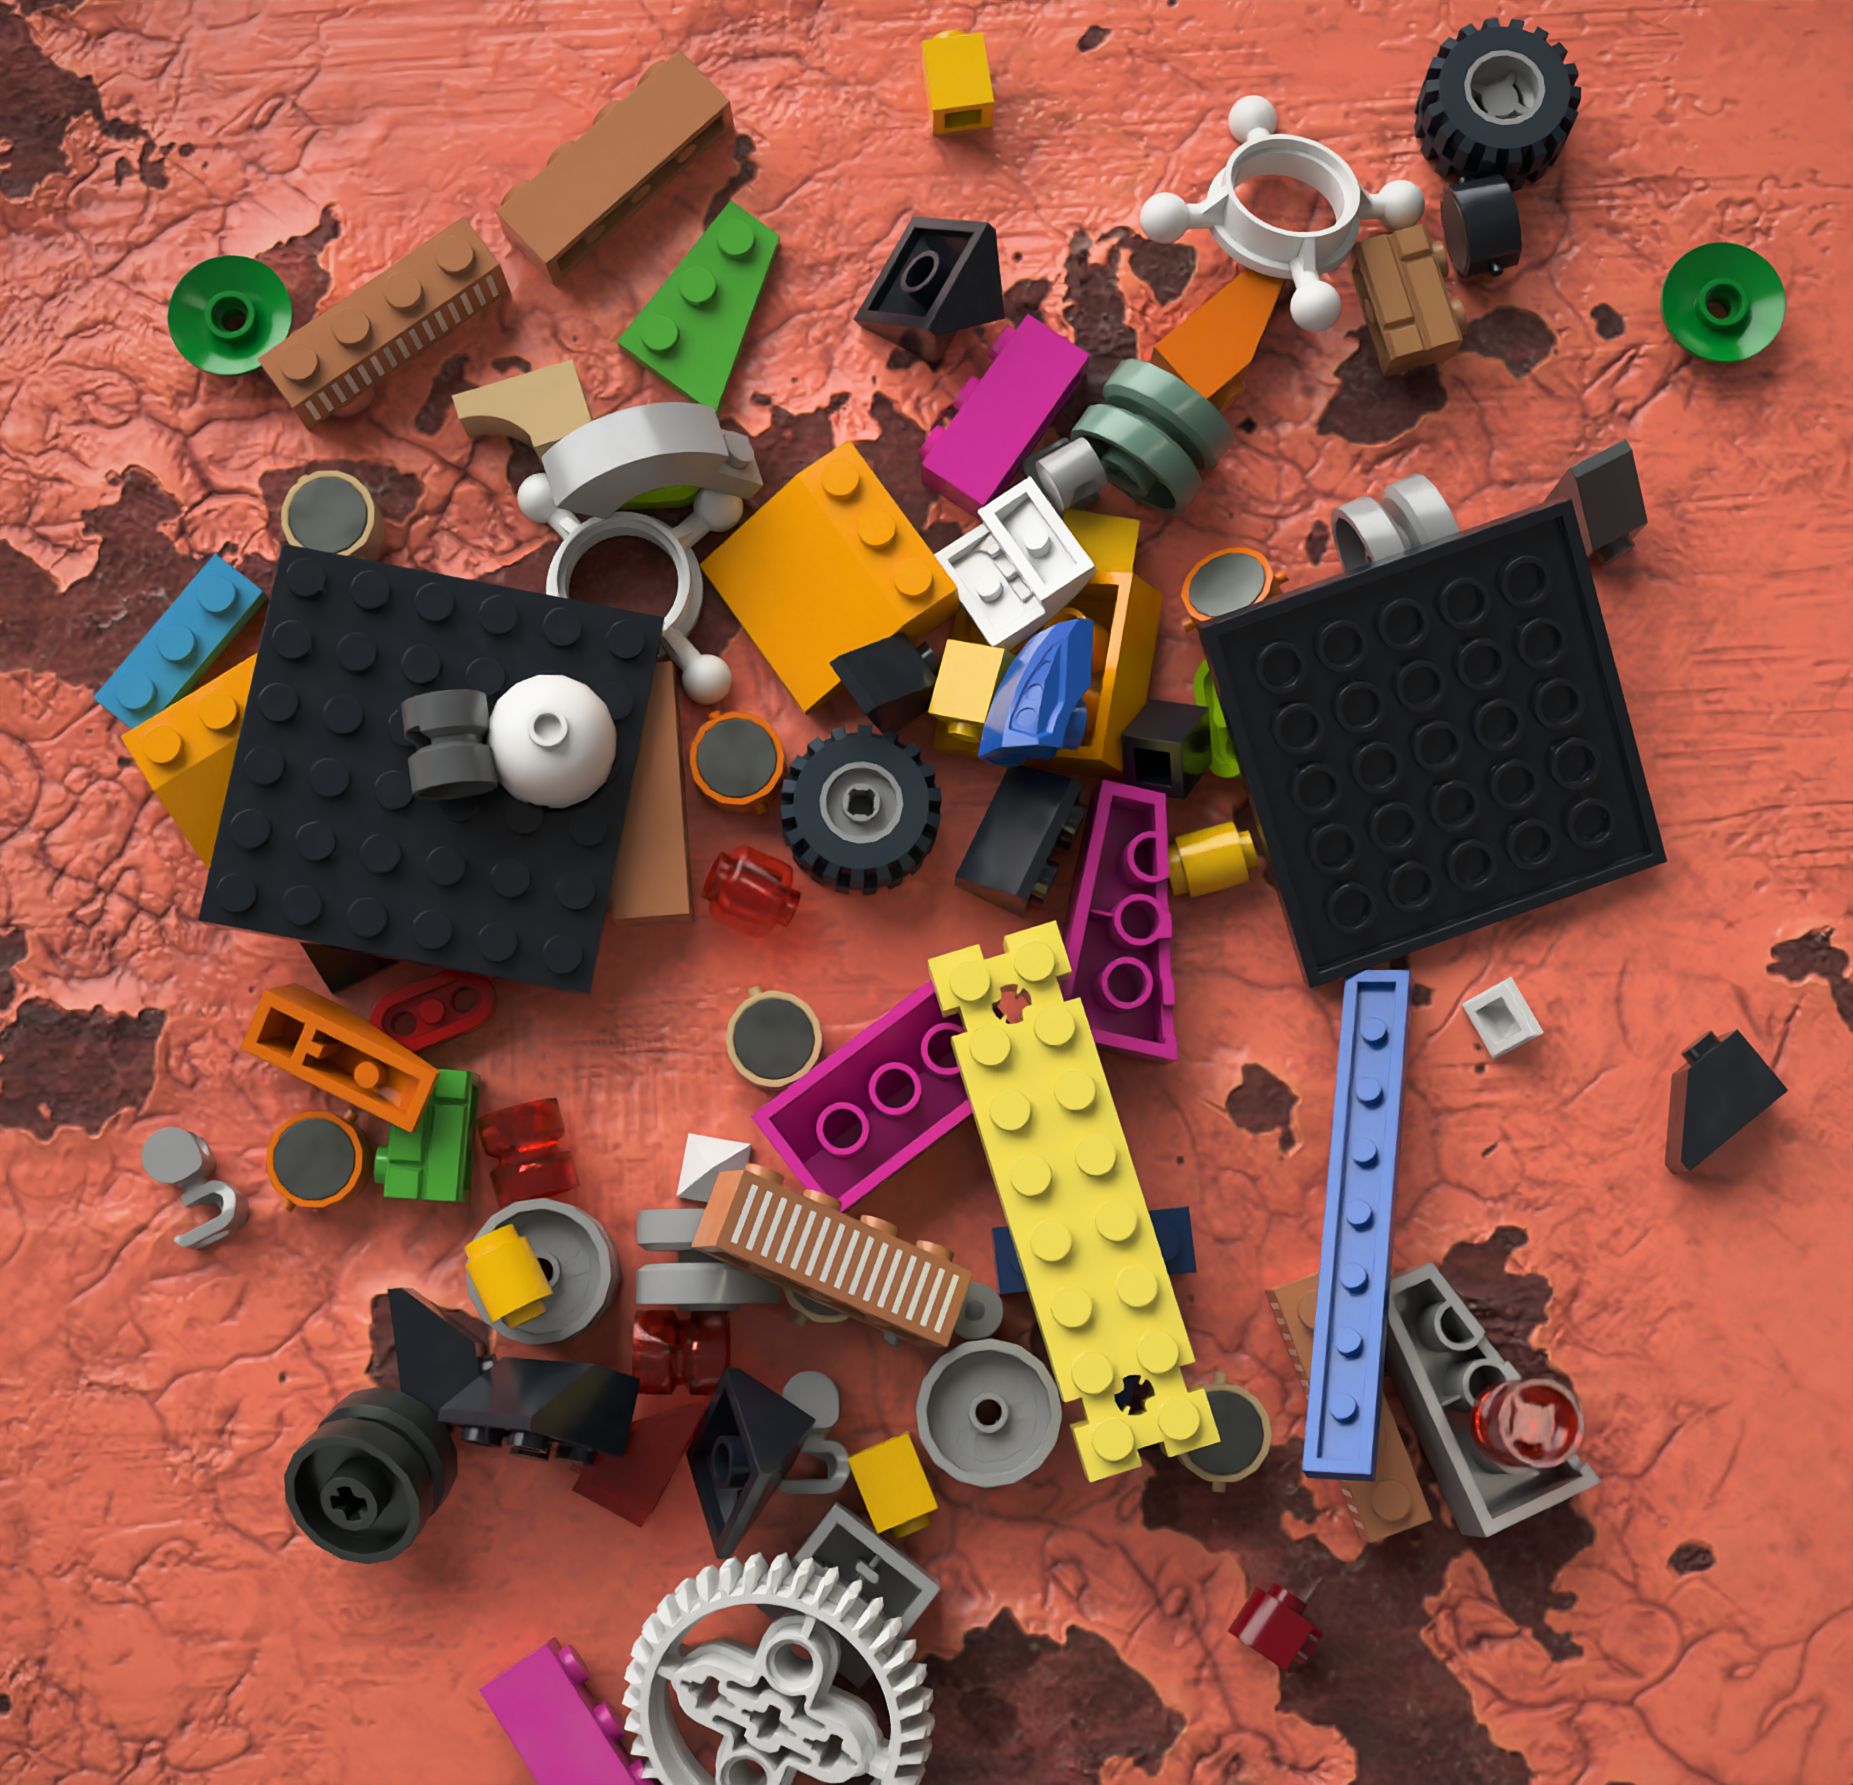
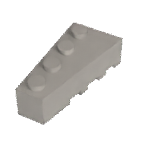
(1439, 1369)

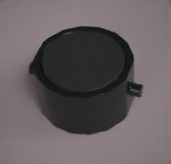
(1481, 225)

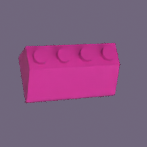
(872, 1102)

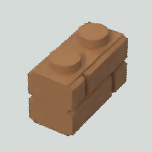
(1407, 299)

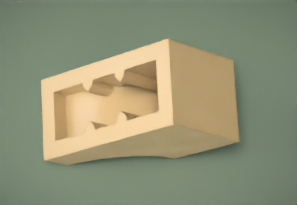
(527, 407)

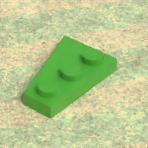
(702, 312)

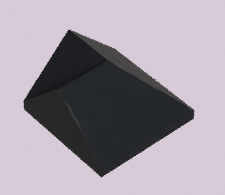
(934, 284)
(743, 1454)

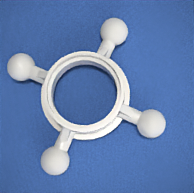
(1272, 249)
(705, 676)

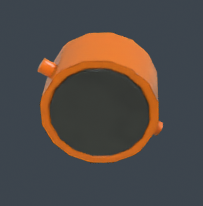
(1227, 583)
(738, 762)
(319, 1160)

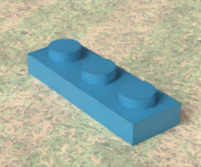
(182, 644)

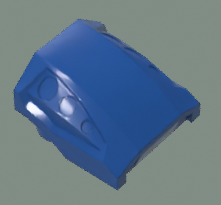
(1040, 697)

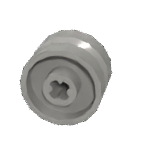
(1408, 517)
(582, 1262)
(697, 1279)
(1016, 1440)

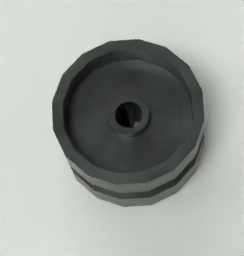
(371, 1475)

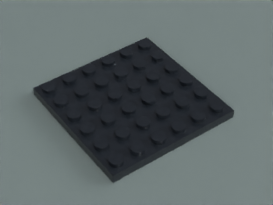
(1434, 741)
(320, 798)

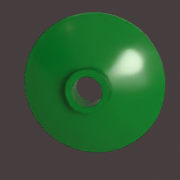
(1737, 281)
(214, 294)

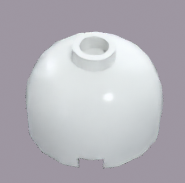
(551, 741)

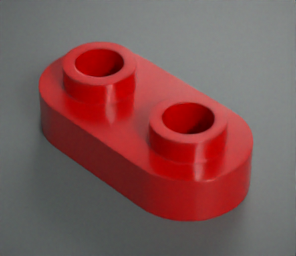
(435, 1010)

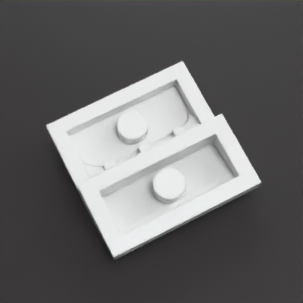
(1016, 566)

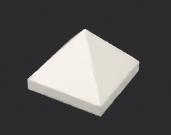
(1502, 1018)
(703, 1162)

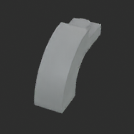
(646, 450)

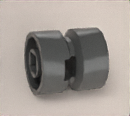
(449, 744)

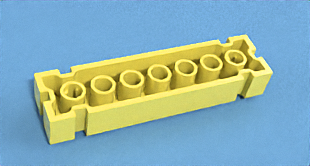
(1072, 1202)

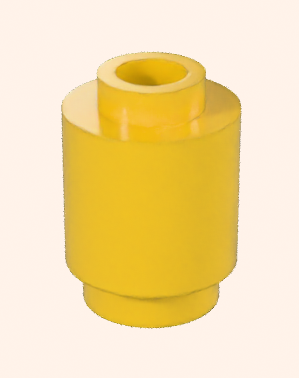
(1210, 860)
(507, 1277)

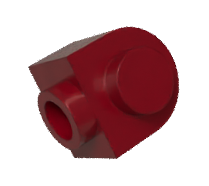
(1275, 1627)

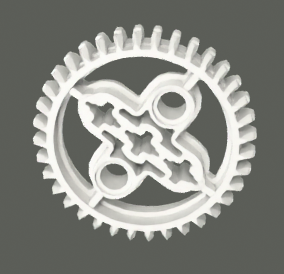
(774, 1676)

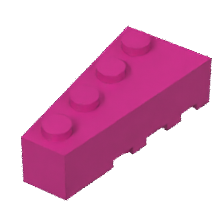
(1122, 925)

